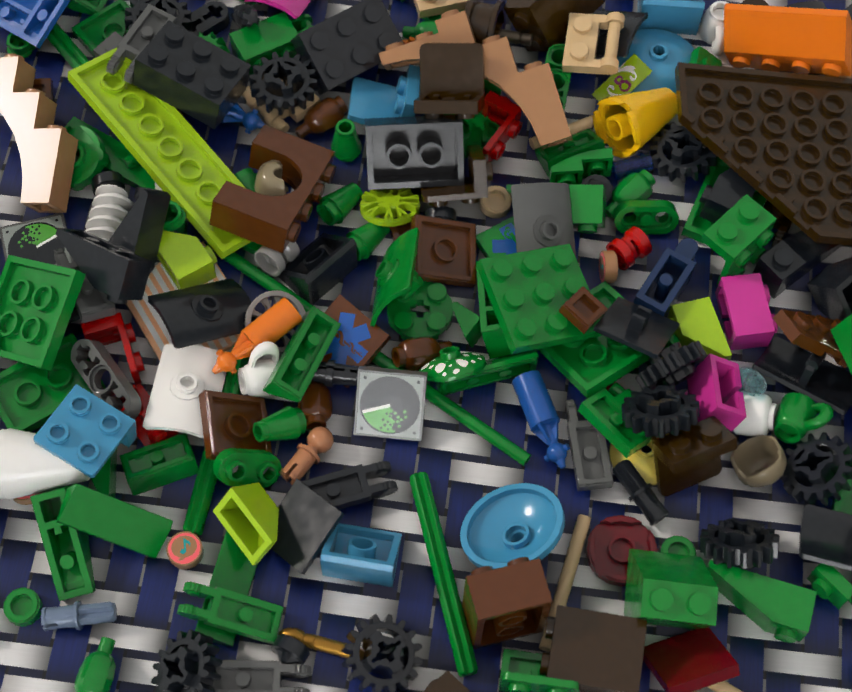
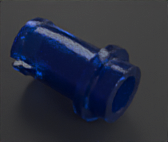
(632, 164)

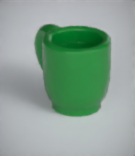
(798, 415)

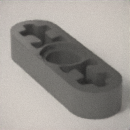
(92, 376)

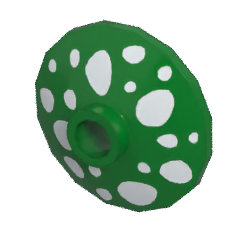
(453, 365)

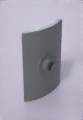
(542, 215)

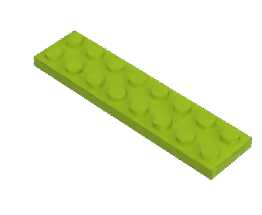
(161, 144)

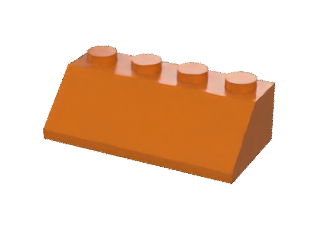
(788, 39)

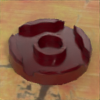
(610, 545)

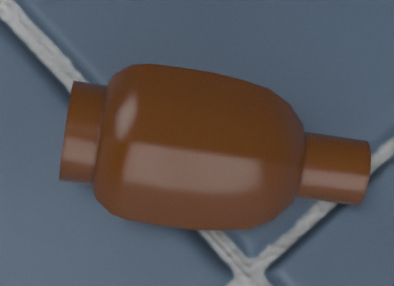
(322, 117)
(416, 352)
(316, 405)

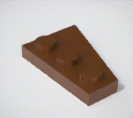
(810, 333)

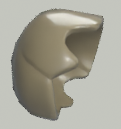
(270, 180)
(759, 461)

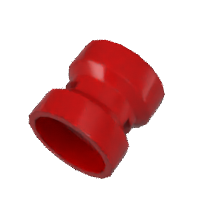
(630, 247)

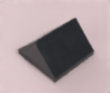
(320, 266)

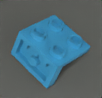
(381, 100)
(85, 431)

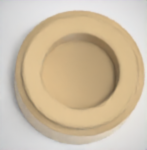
(498, 202)

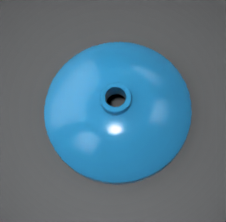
(671, 50)
(512, 525)

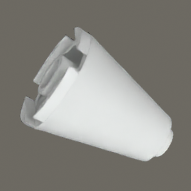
(30, 468)

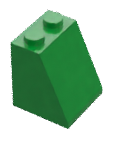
(670, 590)

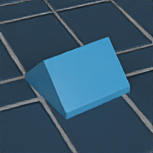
(672, 15)
(361, 555)

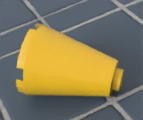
(633, 118)

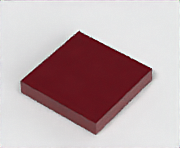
(690, 661)

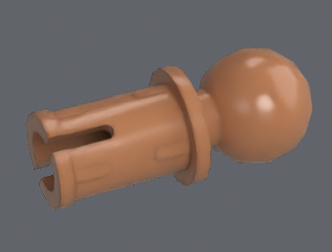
(318, 441)

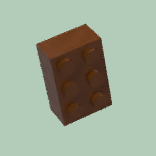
(506, 602)

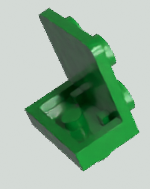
(740, 235)
(521, 674)

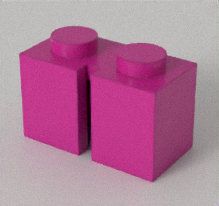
(746, 304)
(717, 390)

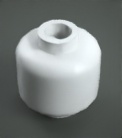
(760, 415)

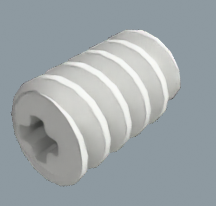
(108, 211)

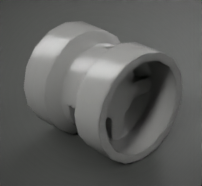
(274, 262)

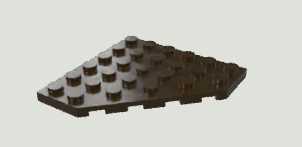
(781, 136)

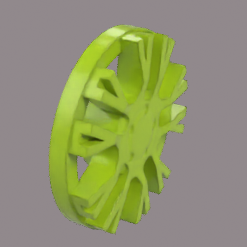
(389, 204)

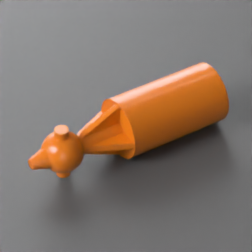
(267, 327)

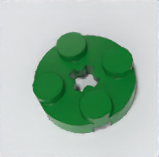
(92, 156)
(433, 323)

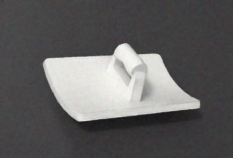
(177, 386)

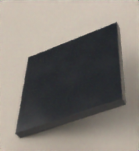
(637, 327)
(304, 526)

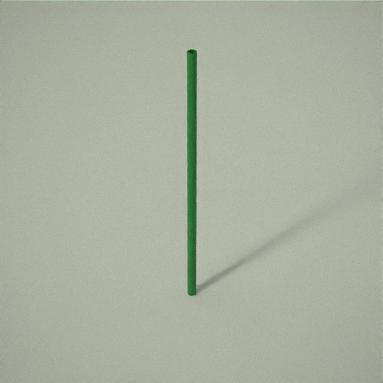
(384, 361)

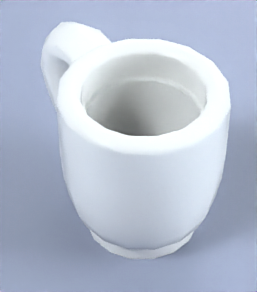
(712, 27)
(257, 372)

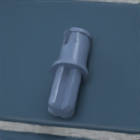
(77, 615)

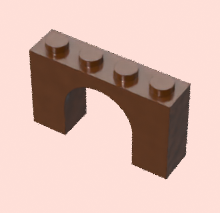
(275, 219)

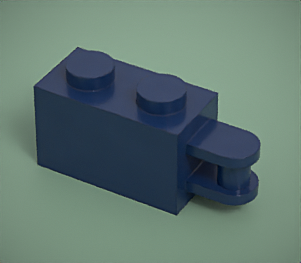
(668, 278)

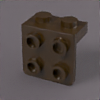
(451, 80)
(474, 186)
(691, 455)

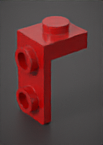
(507, 115)
(111, 330)

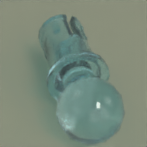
(752, 381)

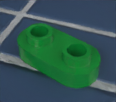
(645, 216)
(250, 465)

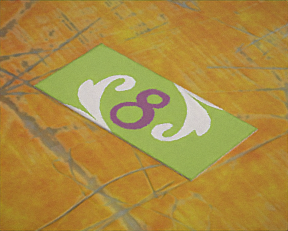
(625, 80)

